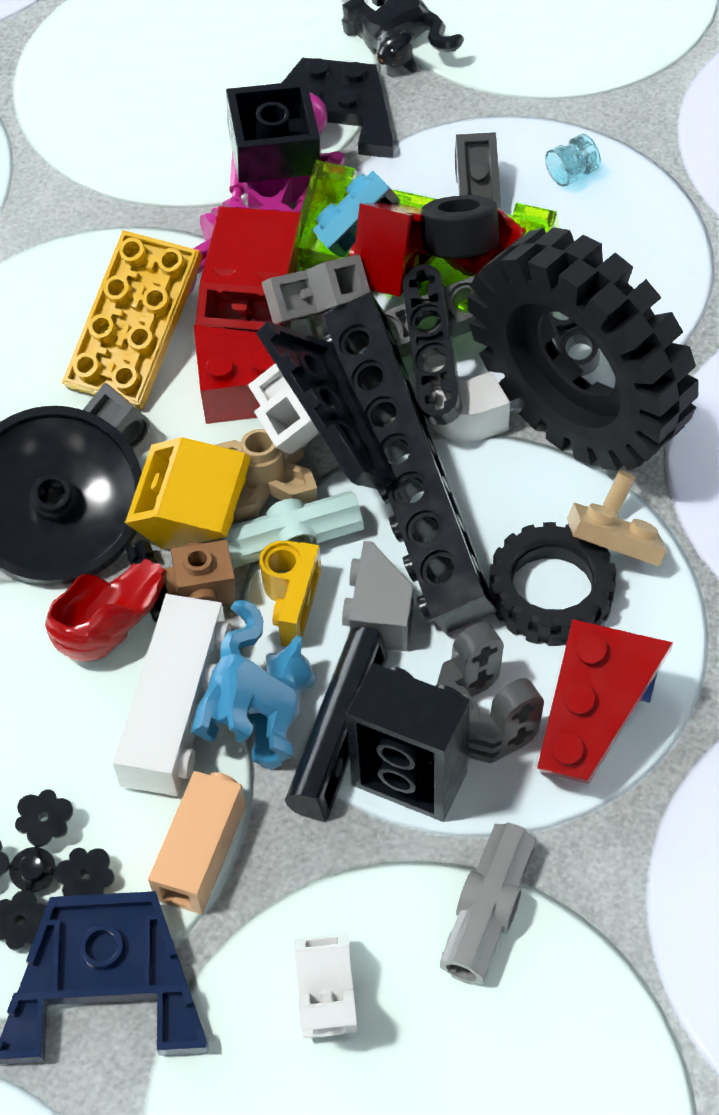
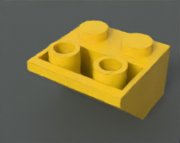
(187, 492)

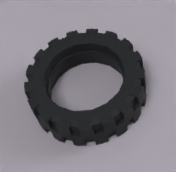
(550, 543)

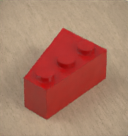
(389, 244)

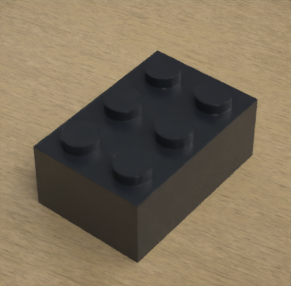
(408, 740)

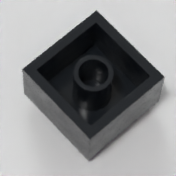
(272, 131)

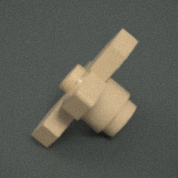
(271, 474)

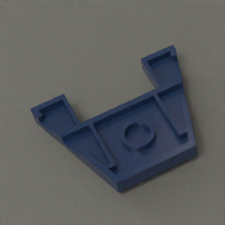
(102, 953)

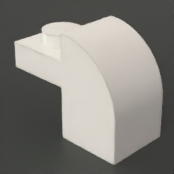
(483, 406)
(281, 412)
(325, 986)

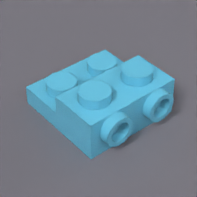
(339, 223)

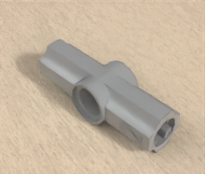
(488, 903)

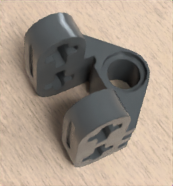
(514, 709)

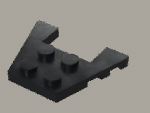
(351, 98)

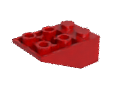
(242, 253)

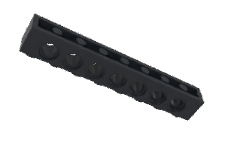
(466, 593)

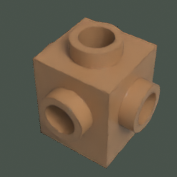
(202, 572)

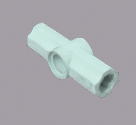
(296, 523)

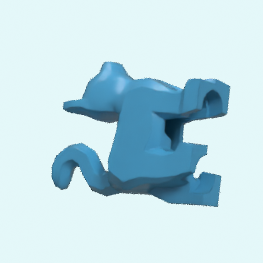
(248, 695)

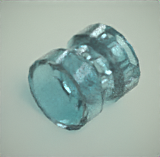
(575, 158)

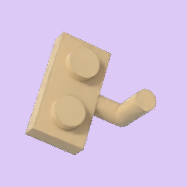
(604, 528)

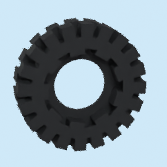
(569, 277)

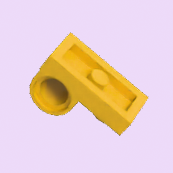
(291, 590)

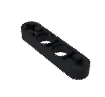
(428, 344)

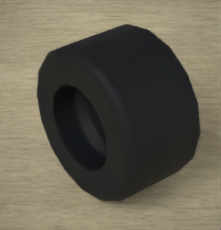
(460, 226)

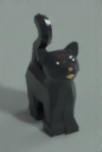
(394, 29)

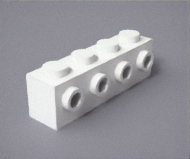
(176, 674)

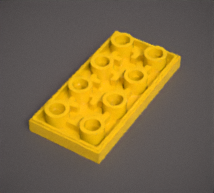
(133, 317)

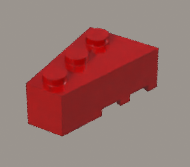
(226, 366)
(595, 695)

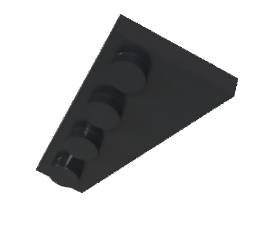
(330, 402)

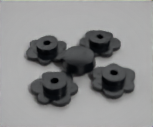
(35, 867)

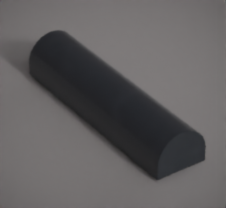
(327, 747)

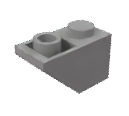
(380, 598)

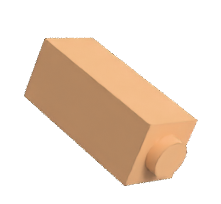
(198, 841)

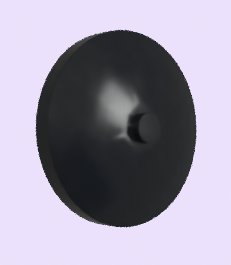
(63, 494)

